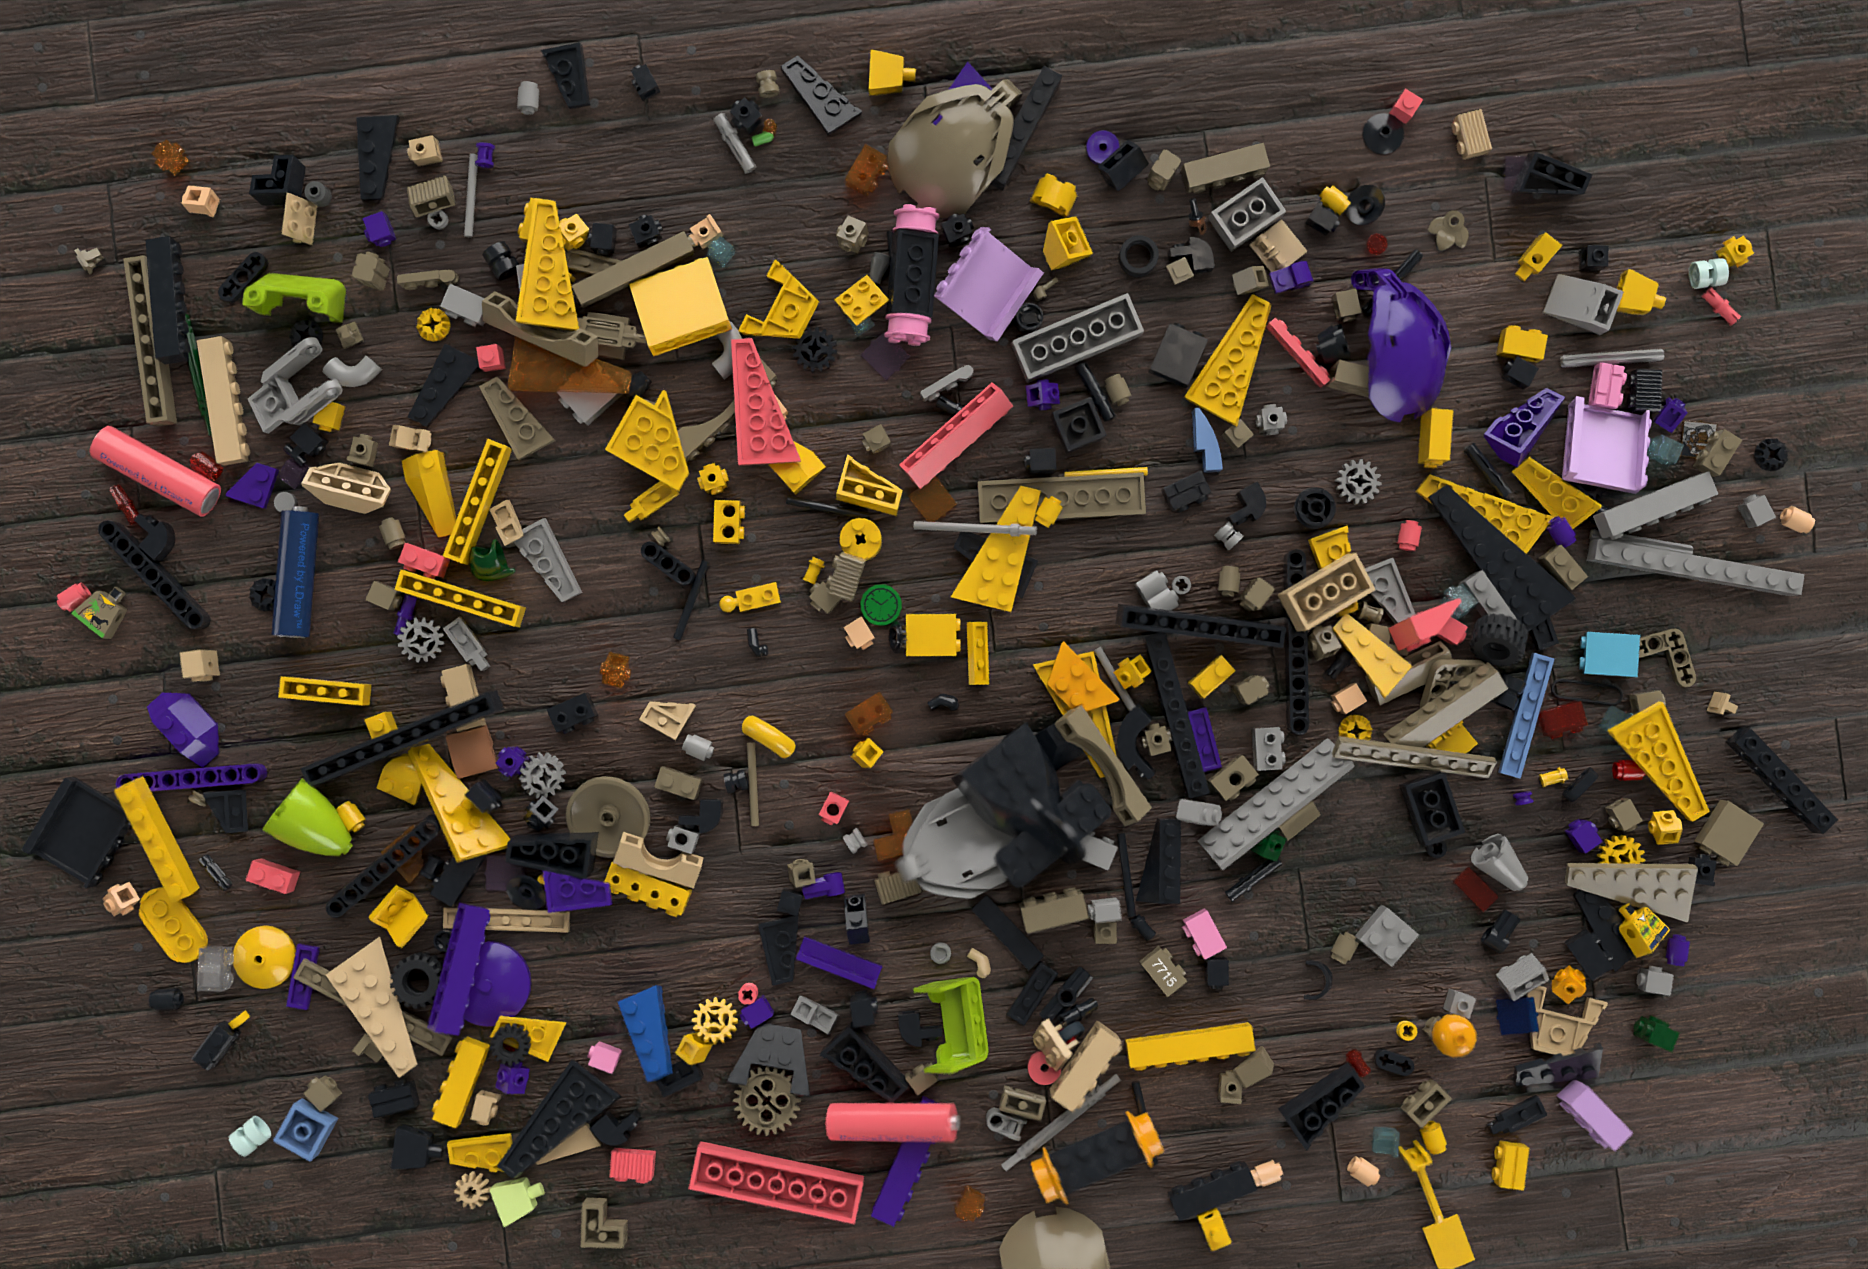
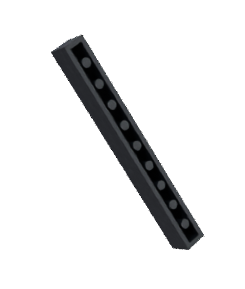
(403, 738)

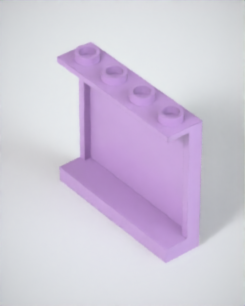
(1606, 447)

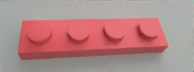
(1302, 357)

